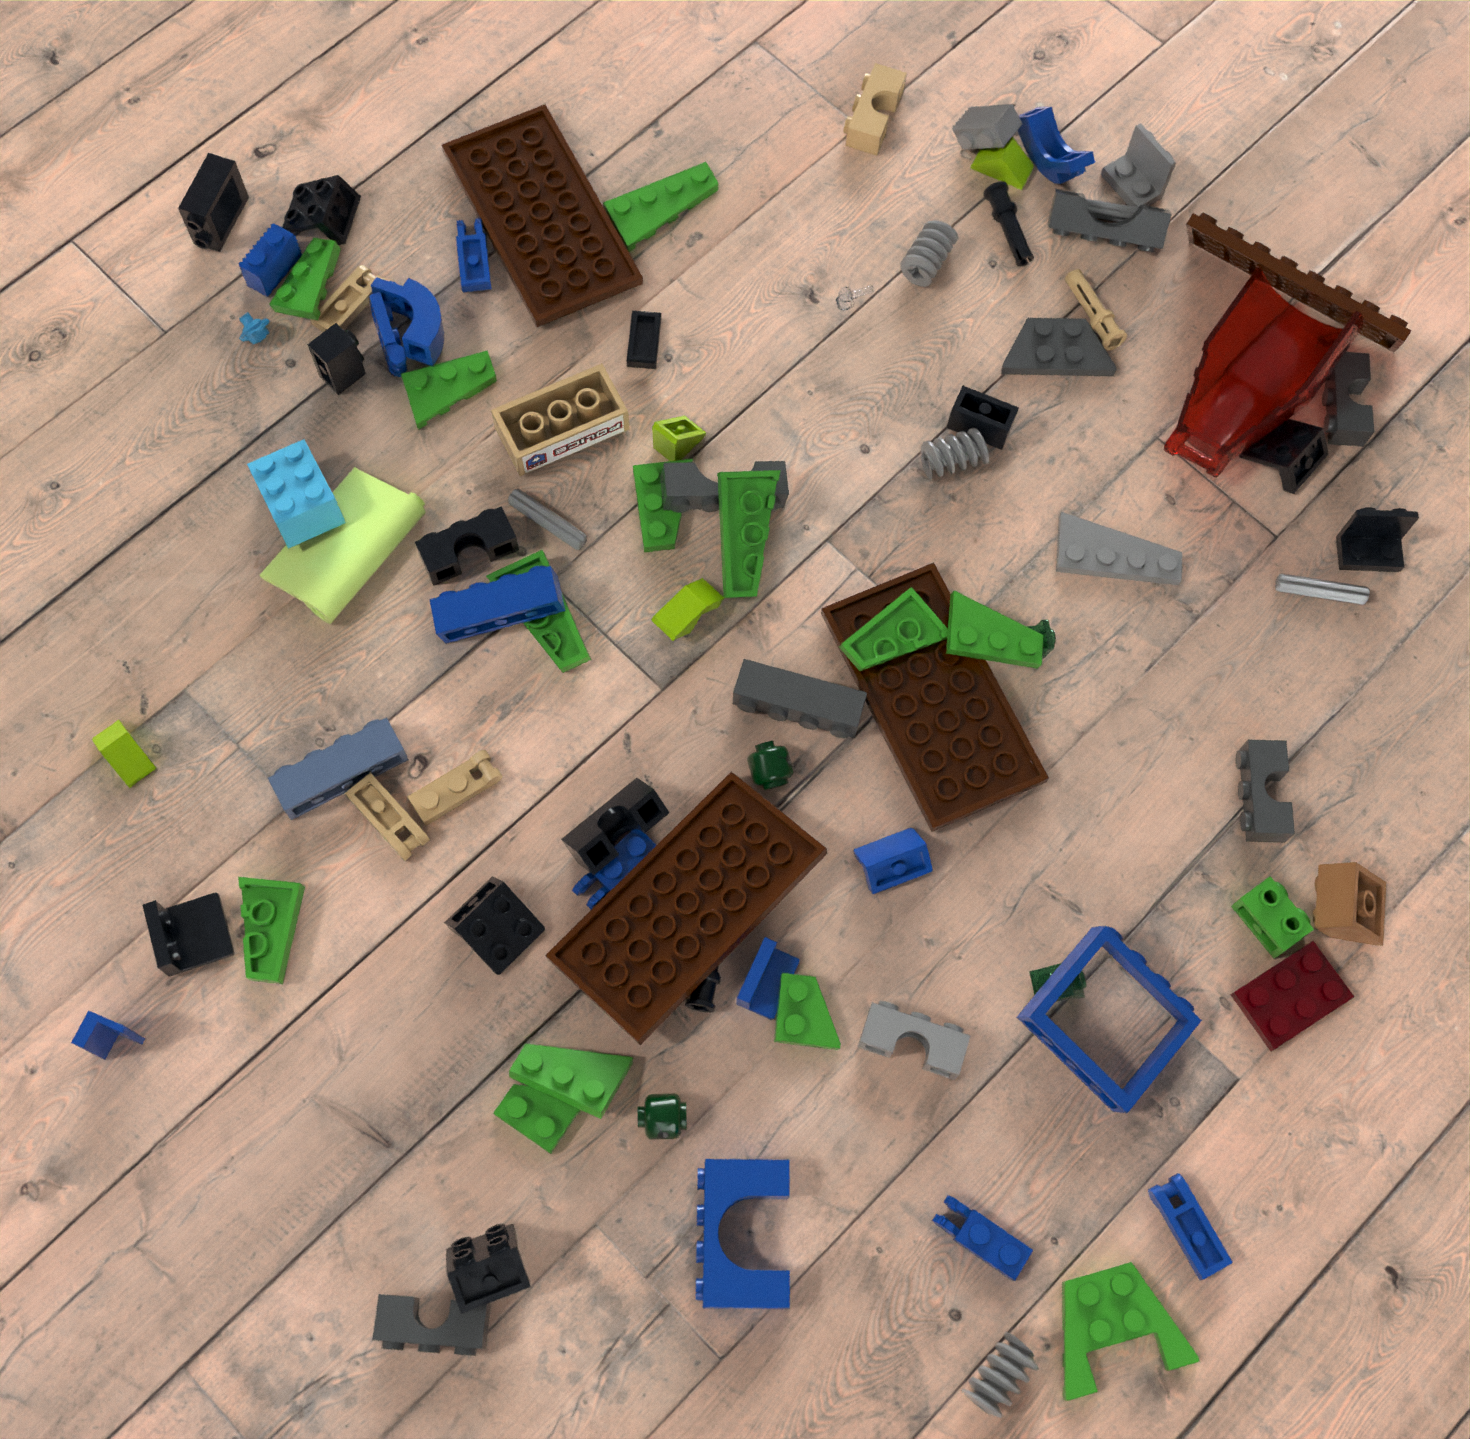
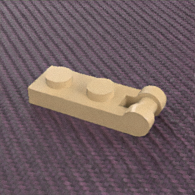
(347, 300)
(454, 788)
(386, 815)

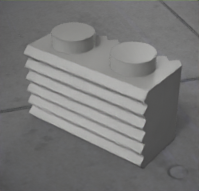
(987, 126)

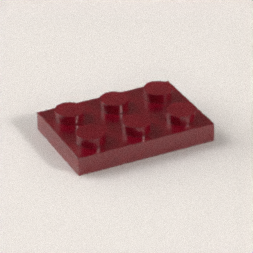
(1292, 996)

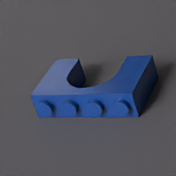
(723, 1282)

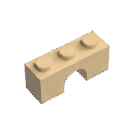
(880, 92)

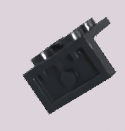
(324, 205)
(1291, 448)
(1374, 540)
(495, 924)
(188, 933)
(486, 1267)

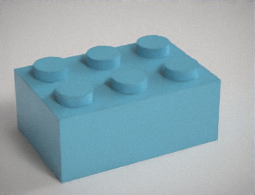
(296, 493)

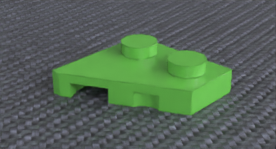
(803, 1014)
(536, 1115)

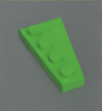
(554, 632)

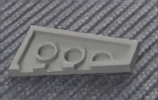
(1108, 553)

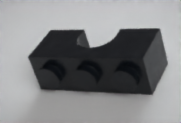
(487, 531)
(630, 809)

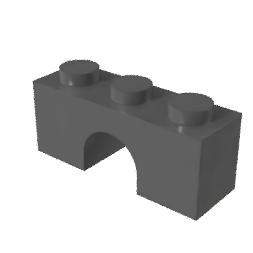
(1346, 420)
(1262, 816)
(399, 1323)

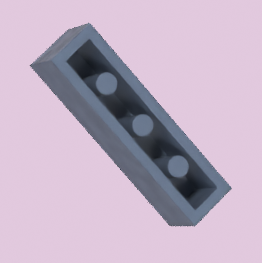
(337, 768)

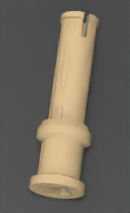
(1100, 318)

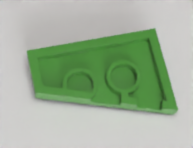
(307, 280)
(440, 386)
(895, 631)
(572, 1076)

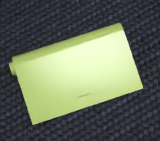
(339, 562)

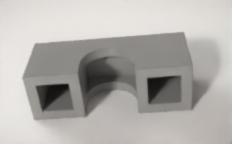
(943, 1045)

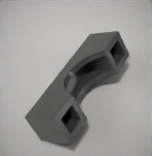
(1145, 227)
(688, 489)

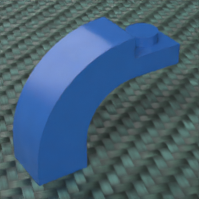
(1048, 149)
(425, 335)

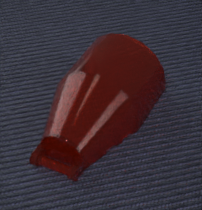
(1255, 374)

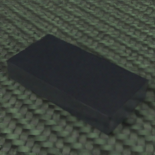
(644, 339)

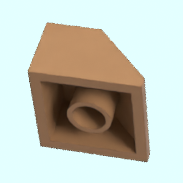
(1350, 903)

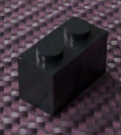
(337, 358)
(985, 413)

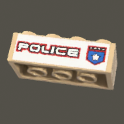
(560, 419)

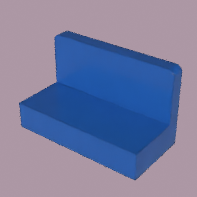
(894, 860)
(762, 983)
(99, 1035)

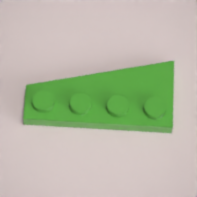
(651, 206)
(744, 522)

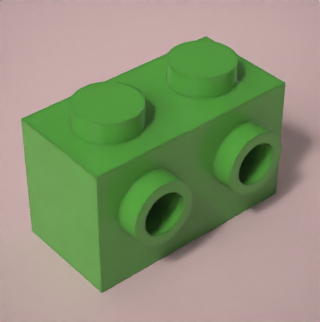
(1272, 917)

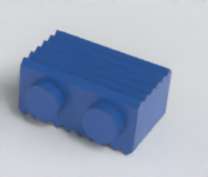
(270, 259)

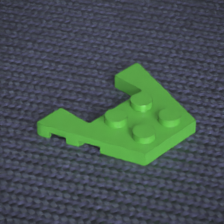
(1110, 1310)

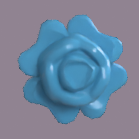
(254, 329)

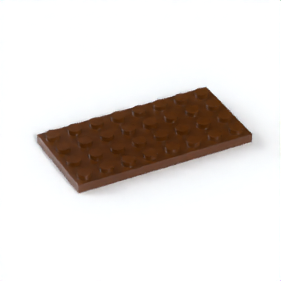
(542, 215)
(1286, 278)
(939, 711)
(686, 906)

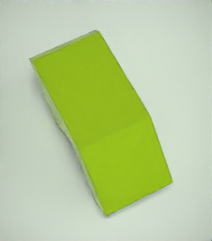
(686, 607)

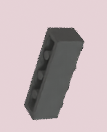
(798, 699)

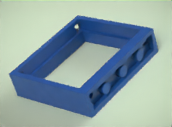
(1037, 1021)

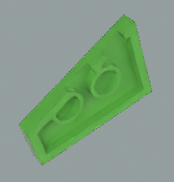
(658, 526)
(990, 636)
(270, 922)

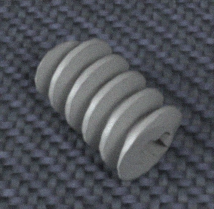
(928, 252)
(952, 451)
(1001, 1375)

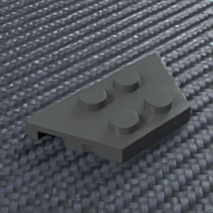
(1058, 348)

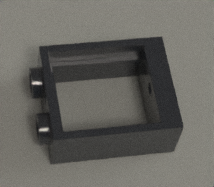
(213, 202)

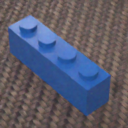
(497, 604)

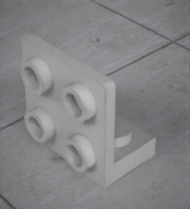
(1142, 172)

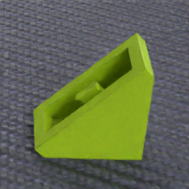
(1004, 164)
(676, 437)
(123, 753)

